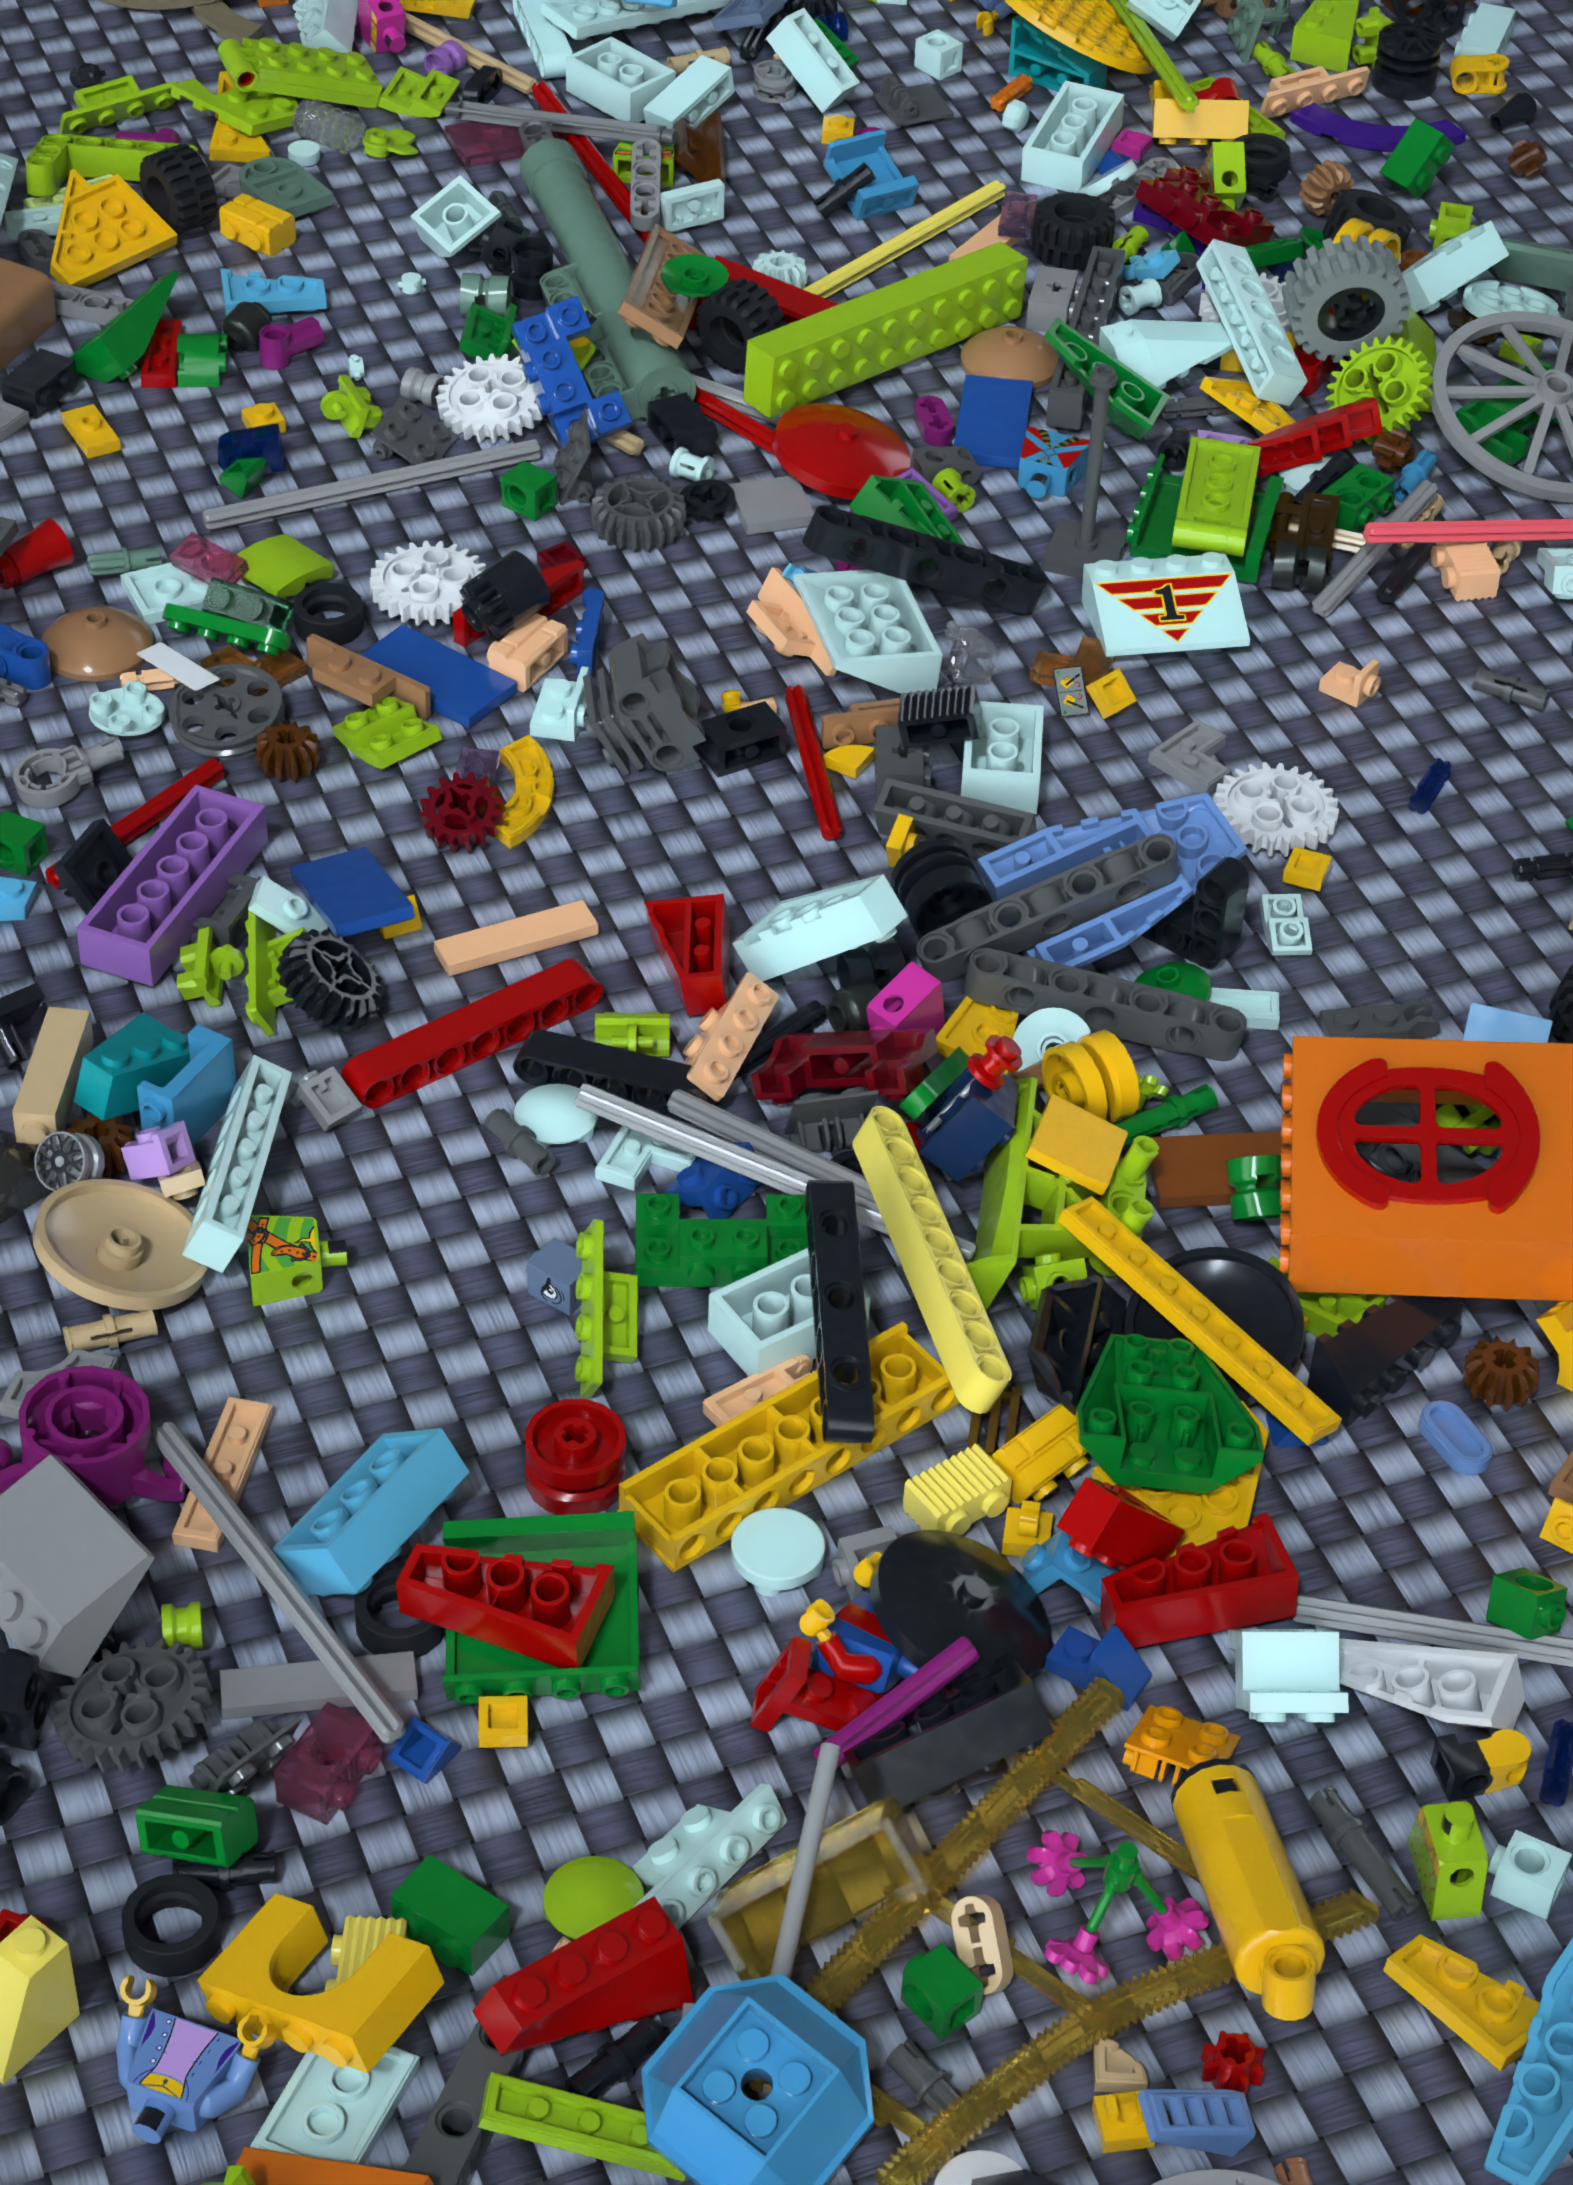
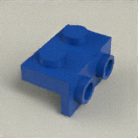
(713, 1187)

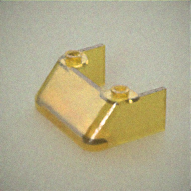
(856, 1868)

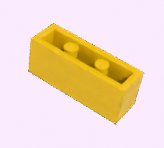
(1210, 120)

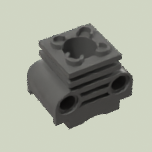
(643, 708)

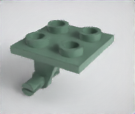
(1247, 21)

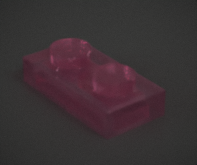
(207, 560)

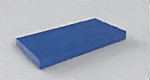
(994, 419)
(457, 683)
(352, 892)

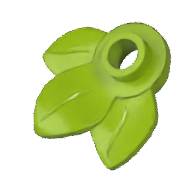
(381, 142)

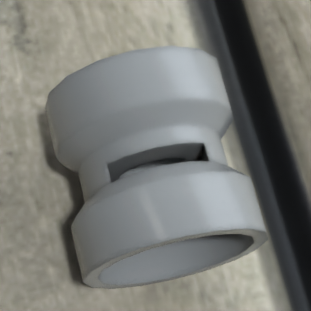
(421, 386)

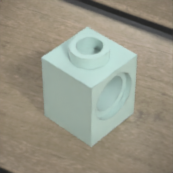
(938, 54)
(1529, 1873)

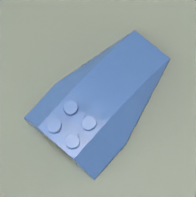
(1201, 841)

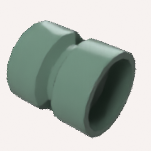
(496, 291)

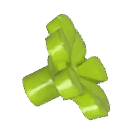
(1149, 1089)

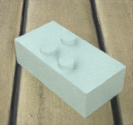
(1072, 137)

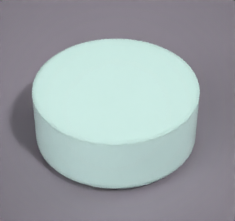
(304, 152)

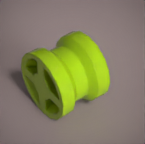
(183, 1625)

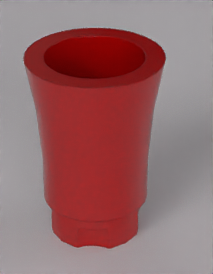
(35, 554)

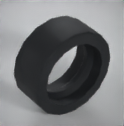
(1266, 155)
(324, 598)
(383, 1639)
(171, 1958)

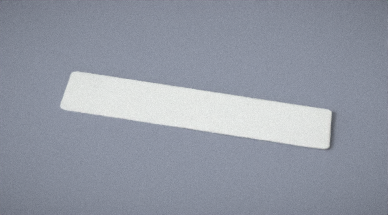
(178, 666)

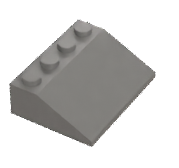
(63, 1567)

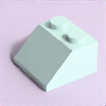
(453, 218)

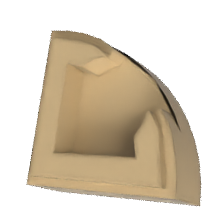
(1116, 2069)

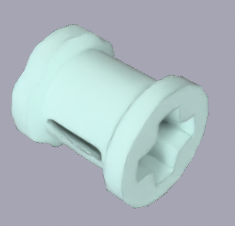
(1140, 296)
(703, 467)

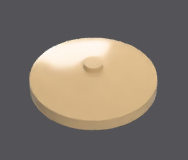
(117, 1244)

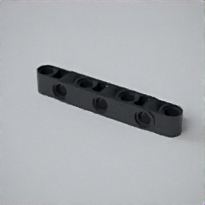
(901, 554)
(839, 1312)

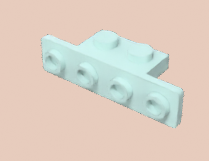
(707, 1852)

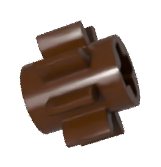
(1527, 158)
(1393, 450)

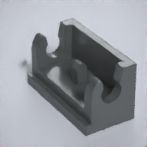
(230, 916)

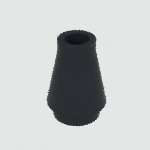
(1515, 111)
(1175, 448)

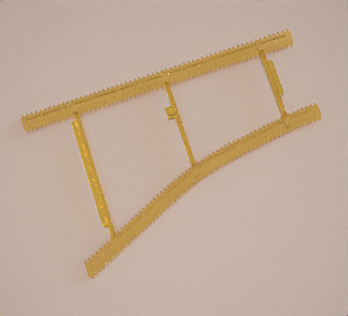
(1085, 2020)

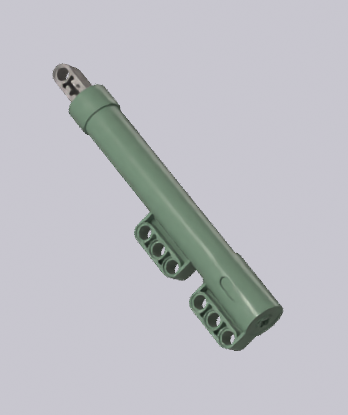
(597, 274)

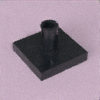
(92, 864)
(14, 1011)

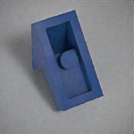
(1083, 1658)

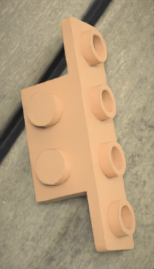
(1311, 87)
(787, 622)
(728, 1036)

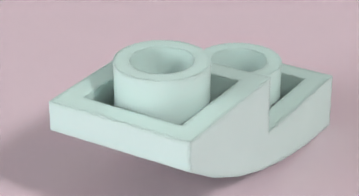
(1285, 924)

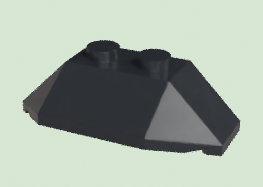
(1071, 1335)

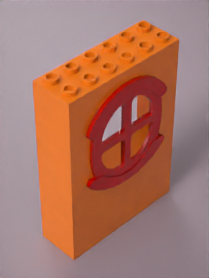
(1465, 1239)

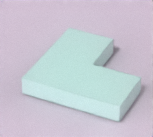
(632, 1155)

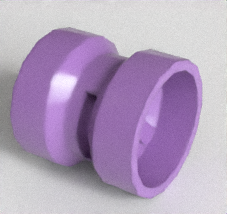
(446, 58)

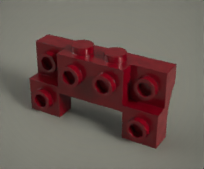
(1184, 201)
(868, 1058)

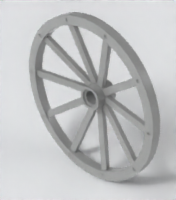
(1548, 393)

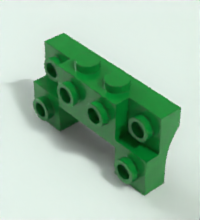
(1509, 443)
(712, 1250)

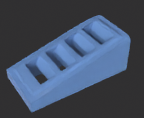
(1225, 2109)

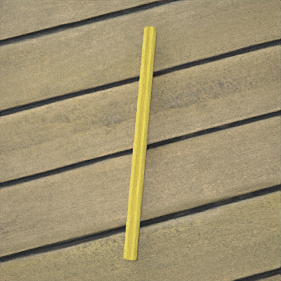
(907, 240)

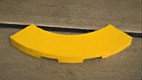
(532, 793)

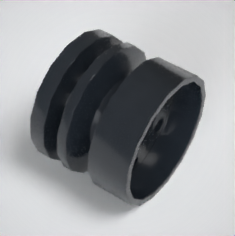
(1407, 61)
(937, 885)

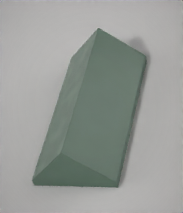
(1536, 264)

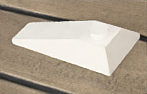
(1437, 1681)

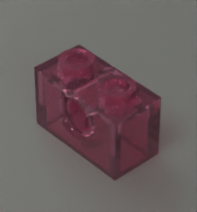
(327, 1764)

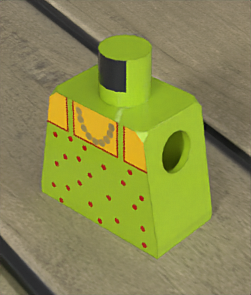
(1443, 1842)

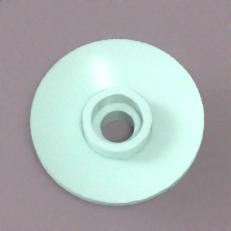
(1046, 1029)

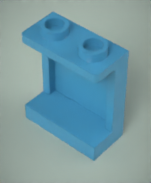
(882, 195)
(198, 1091)

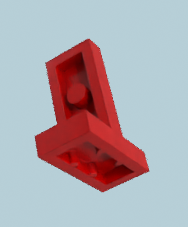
(806, 1692)

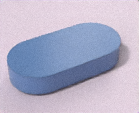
(1455, 1437)

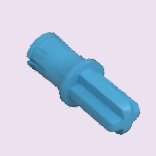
(1414, 474)

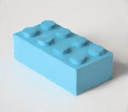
(371, 1512)

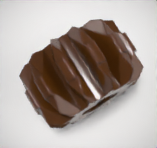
(287, 751)
(111, 1136)
(1501, 1373)

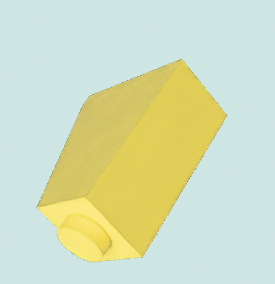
(35, 1993)

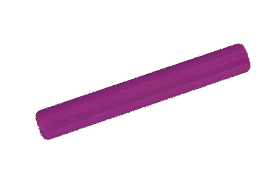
(906, 1695)

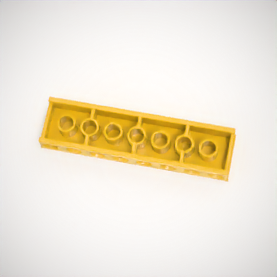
(776, 1453)

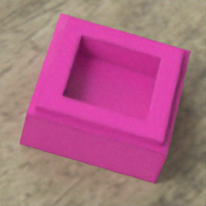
(1132, 144)

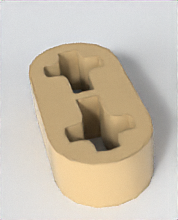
(983, 1942)

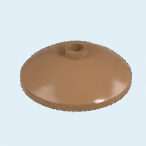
(1010, 354)
(97, 643)

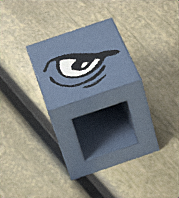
(554, 1275)

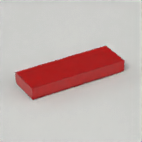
(161, 356)

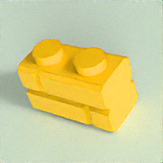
(257, 225)
(1041, 1455)

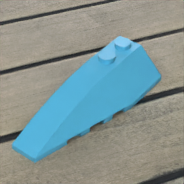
(1538, 2116)

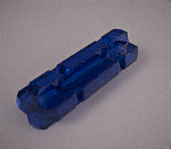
(1430, 786)
(1558, 1765)

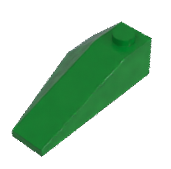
(124, 337)
(1132, 402)

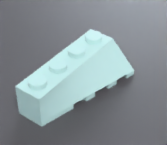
(327, 23)

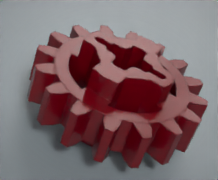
(462, 812)

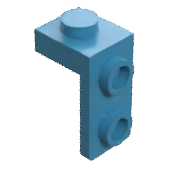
(1058, 1560)

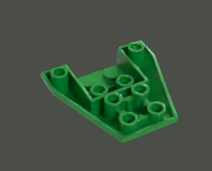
(1165, 1417)

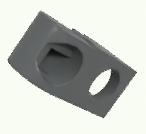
(932, 460)

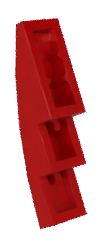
(1316, 435)
(564, 584)

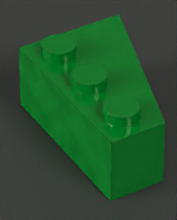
(904, 504)

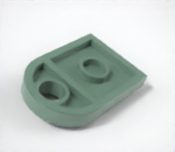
(284, 185)

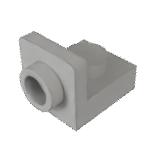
(326, 1098)
(853, 1550)

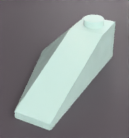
(1164, 348)

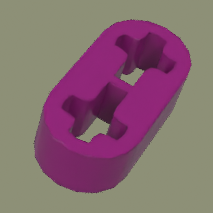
(933, 421)

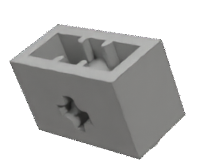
(1052, 297)

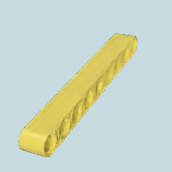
(932, 1261)

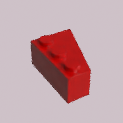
(694, 947)
(1117, 1526)

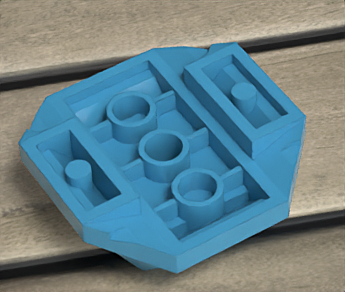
(767, 2033)

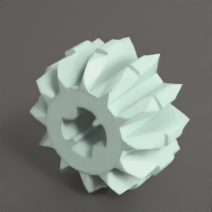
(783, 266)

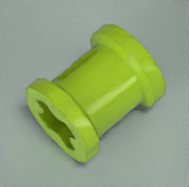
(957, 487)

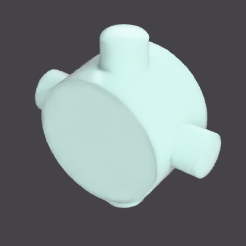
(411, 283)
(355, 367)

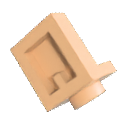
(1351, 684)

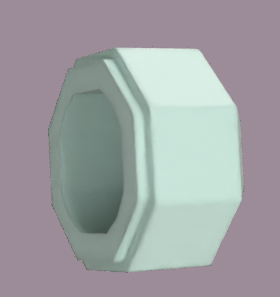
(1015, 116)

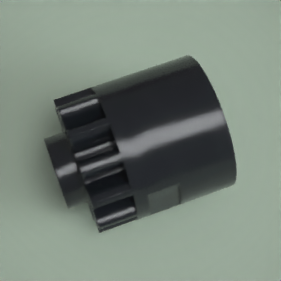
(504, 595)

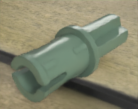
(122, 561)

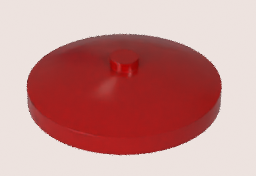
(837, 448)

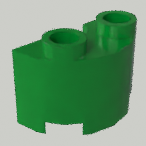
(201, 359)

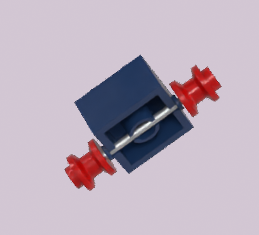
(972, 1112)

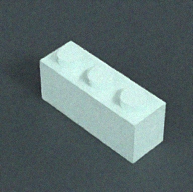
(1486, 31)
(812, 60)
(692, 94)

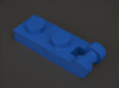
(589, 631)

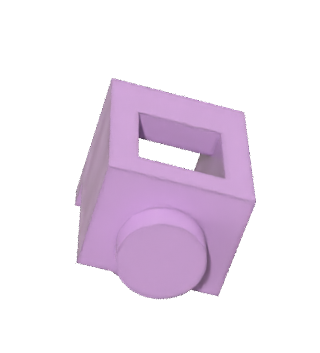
(158, 1151)

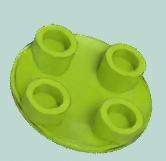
(589, 1894)

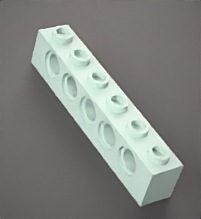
(1251, 323)
(237, 1164)

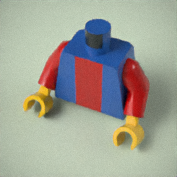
(852, 1640)

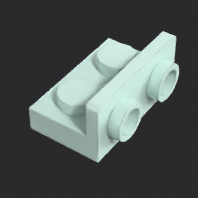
(692, 205)
(560, 709)

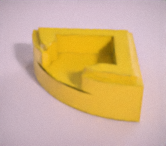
(849, 759)

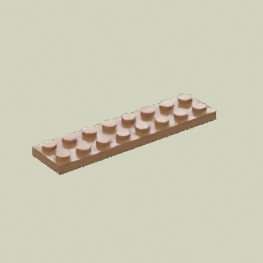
(649, 301)

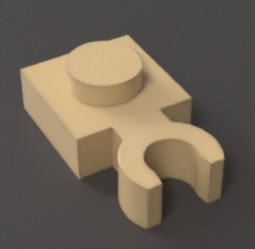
(183, 1182)

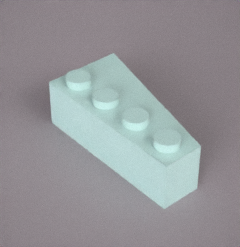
(820, 926)

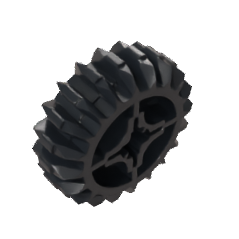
(330, 980)

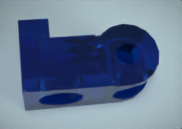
(252, 443)

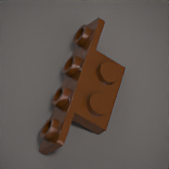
(701, 148)

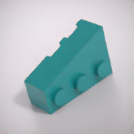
(1050, 60)
(120, 1063)

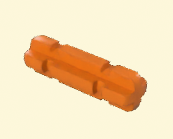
(1011, 91)

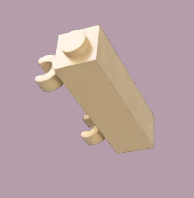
(52, 1075)

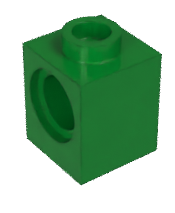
(529, 490)
(21, 843)
(1527, 1603)
(941, 1991)

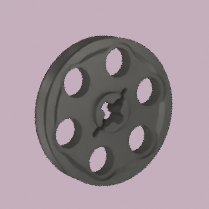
(220, 721)

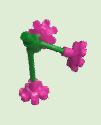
(1060, 1866)

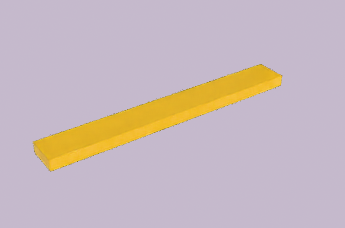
(1200, 1321)

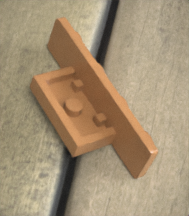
(362, 677)
(859, 723)

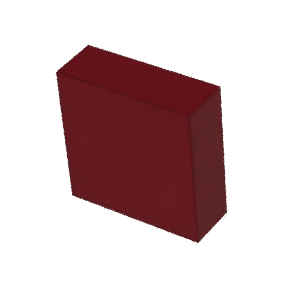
(559, 555)

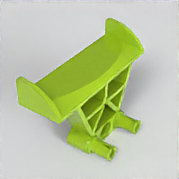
(1012, 1183)

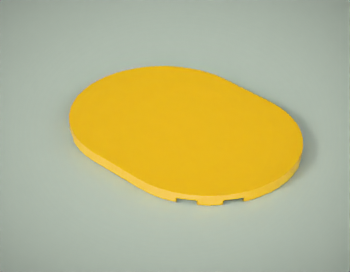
(1088, 28)

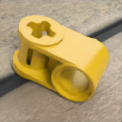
(1481, 74)

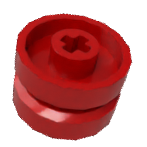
(575, 1457)

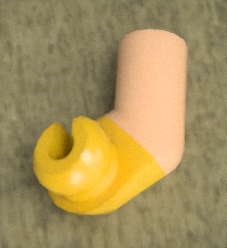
(732, 701)

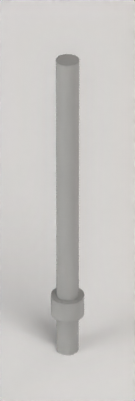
(805, 1860)

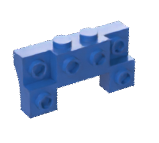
(557, 376)

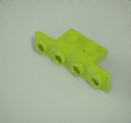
(113, 101)
(262, 978)
(607, 1312)

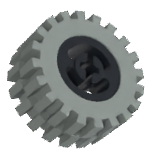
(1338, 278)

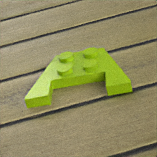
(246, 111)

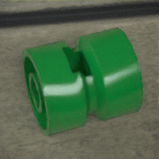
(1245, 1176)

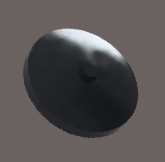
(1246, 1291)
(948, 1587)

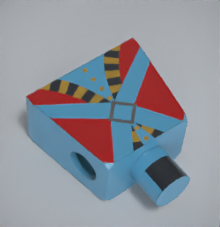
(1051, 462)

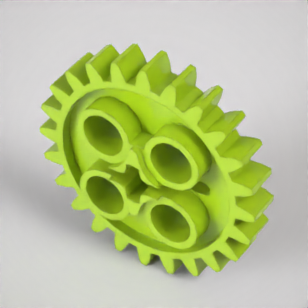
(1407, 377)

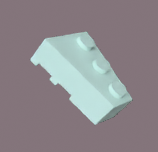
(1452, 266)

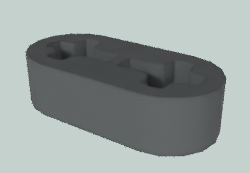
(36, 249)

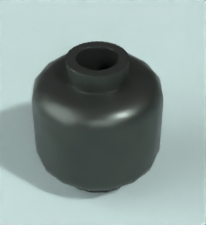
(244, 324)
(849, 1006)

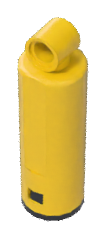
(1250, 1885)

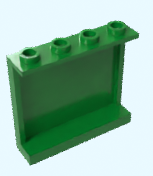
(1156, 514)
(586, 1539)

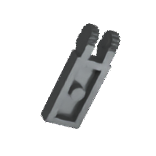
(1391, 1021)

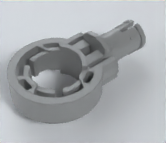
(73, 766)

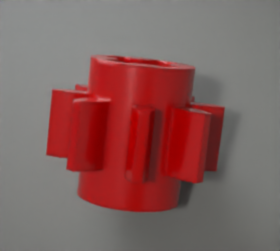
(1233, 2063)

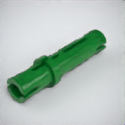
(1173, 1112)

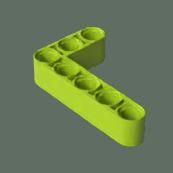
(89, 155)

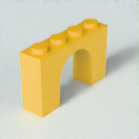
(344, 2024)

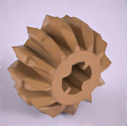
(1324, 185)

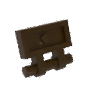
(1316, 525)

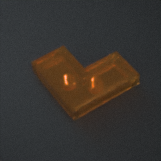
(1088, 656)
(284, 668)

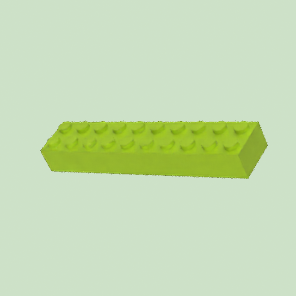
(883, 329)

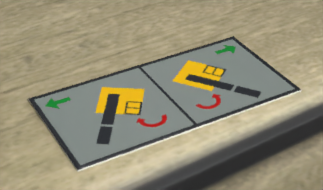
(1071, 691)

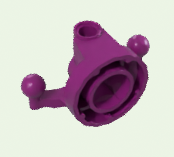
(97, 1429)

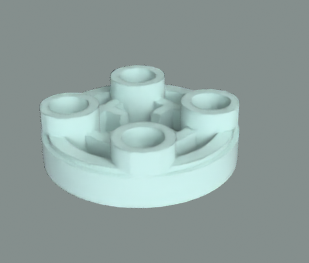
(777, 1550)

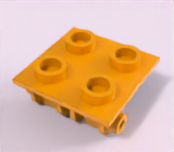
(1174, 1740)

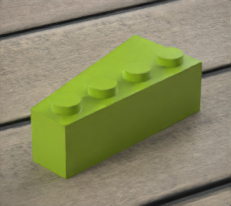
(1326, 34)

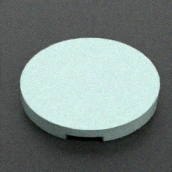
(1487, 298)

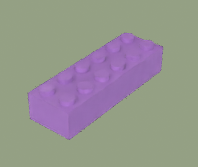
(170, 884)

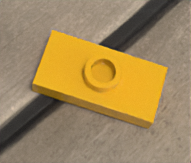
(91, 431)

